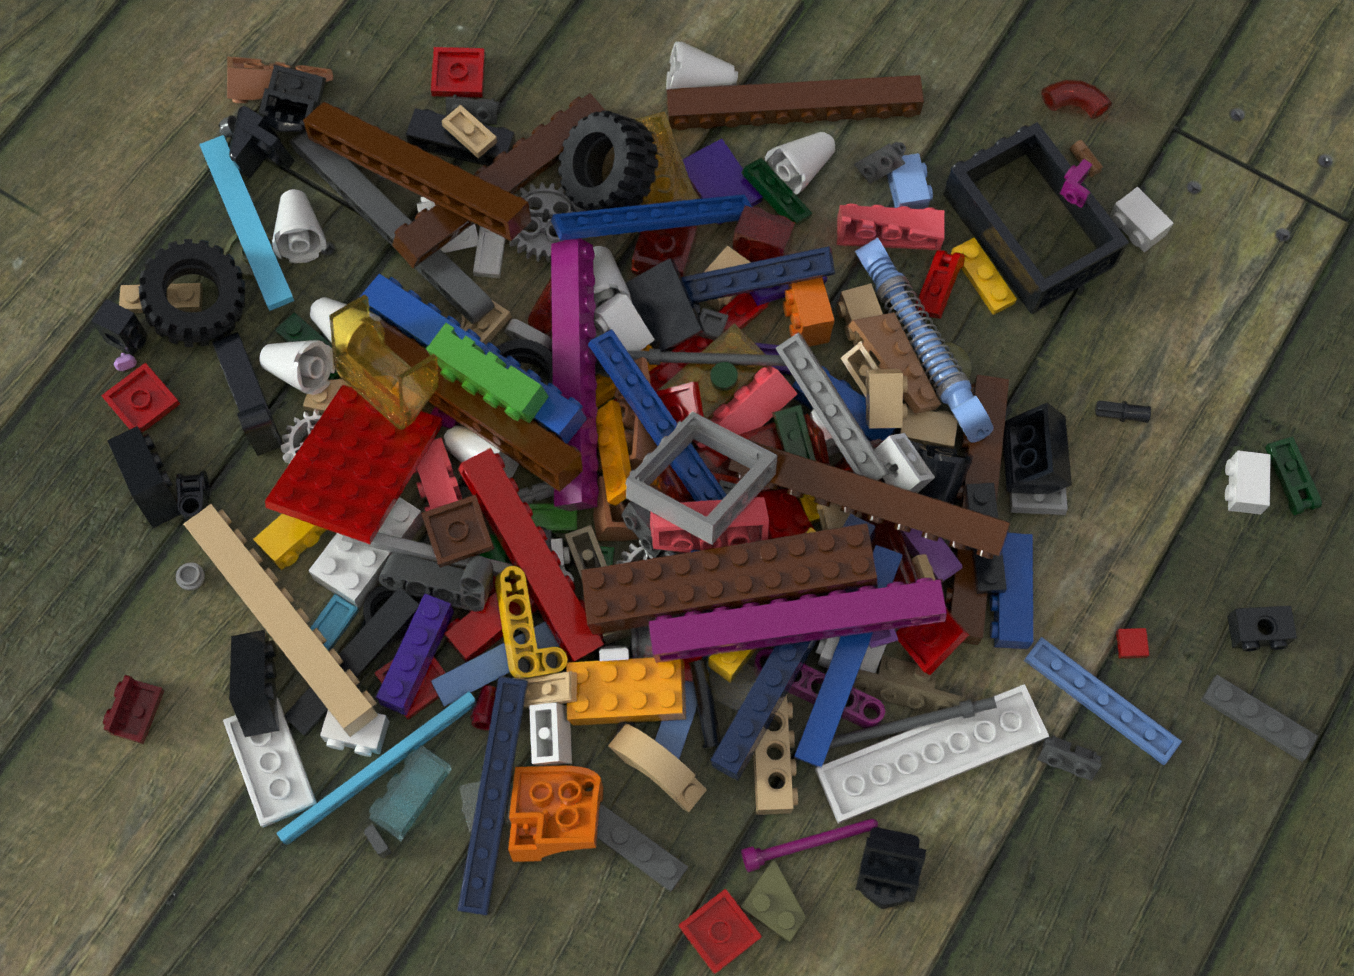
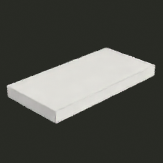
(271, 771)

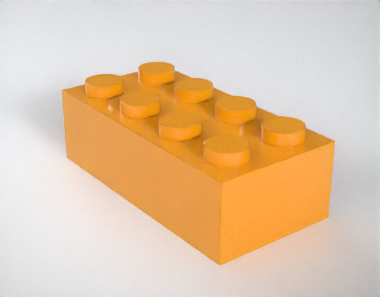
(627, 691)

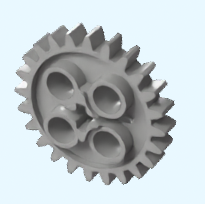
(549, 202)

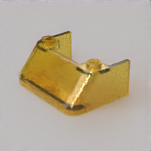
(375, 369)

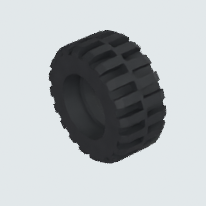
(585, 154)
(186, 260)

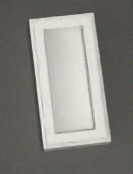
(489, 254)
(616, 652)

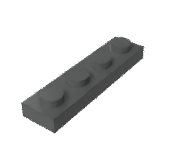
(1259, 718)
(639, 849)

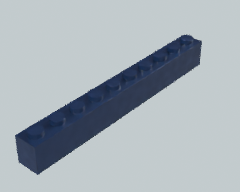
(765, 698)

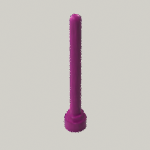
(755, 858)

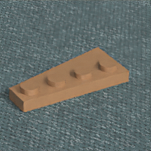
(892, 348)

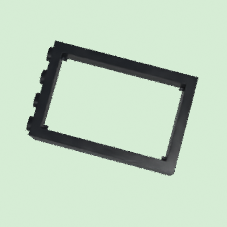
(998, 241)

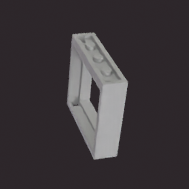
(696, 427)

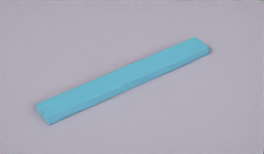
(247, 223)
(376, 769)

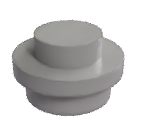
(190, 576)

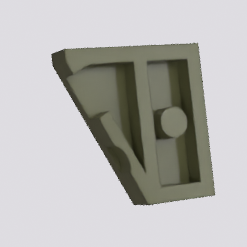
(775, 904)

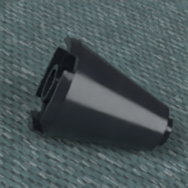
(947, 469)

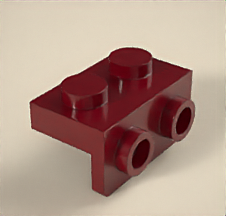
(132, 710)

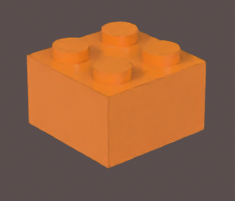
(809, 311)

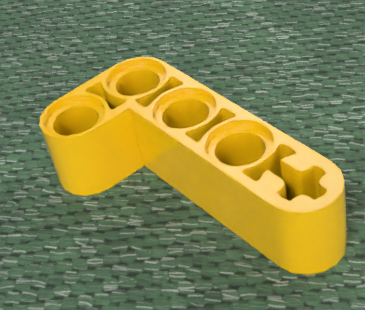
(524, 623)

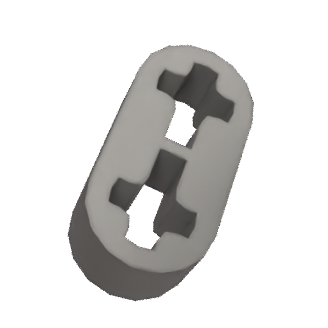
(520, 330)

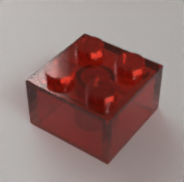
(762, 235)
(660, 245)

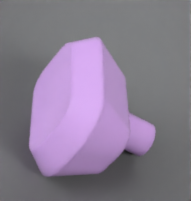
(125, 362)

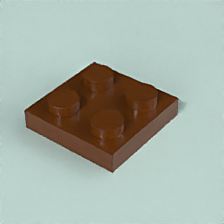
(457, 531)

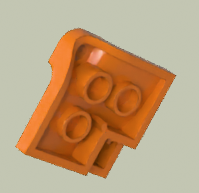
(553, 811)

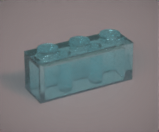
(409, 792)

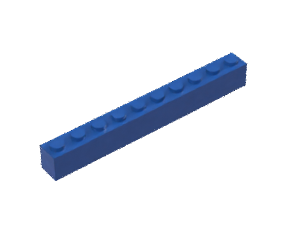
(424, 322)

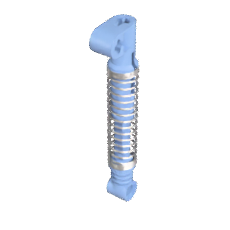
(952, 385)

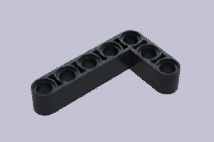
(248, 395)

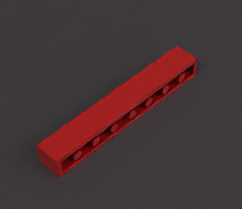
(527, 550)

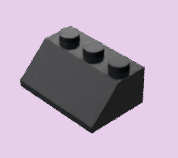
(1037, 452)

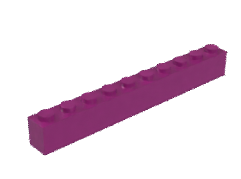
(574, 361)
(797, 620)

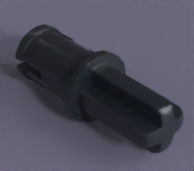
(1123, 411)

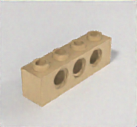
(767, 798)

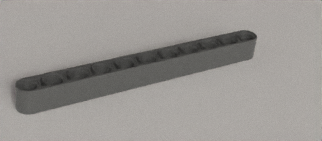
(385, 219)

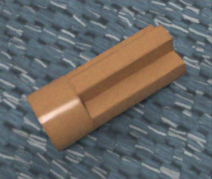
(1082, 152)

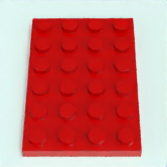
(352, 467)

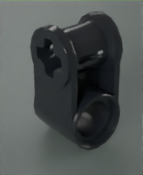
(192, 492)

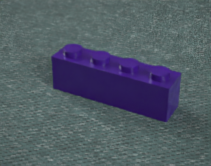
(415, 654)

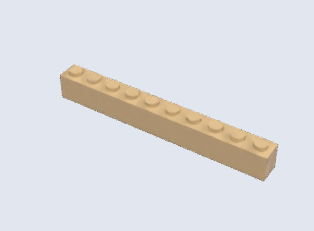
(282, 622)

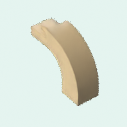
(659, 765)

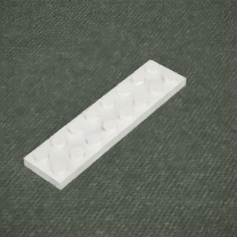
(929, 755)

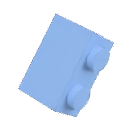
(909, 184)

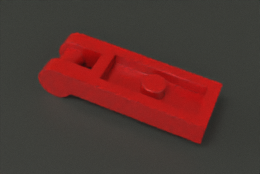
(940, 282)

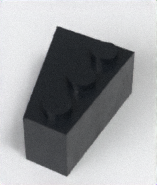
(144, 475)
(253, 683)

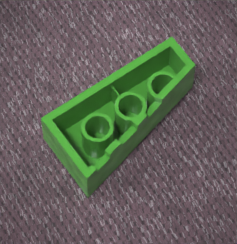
(486, 375)

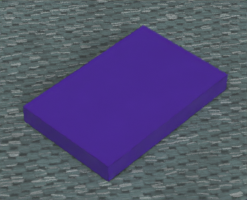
(718, 174)

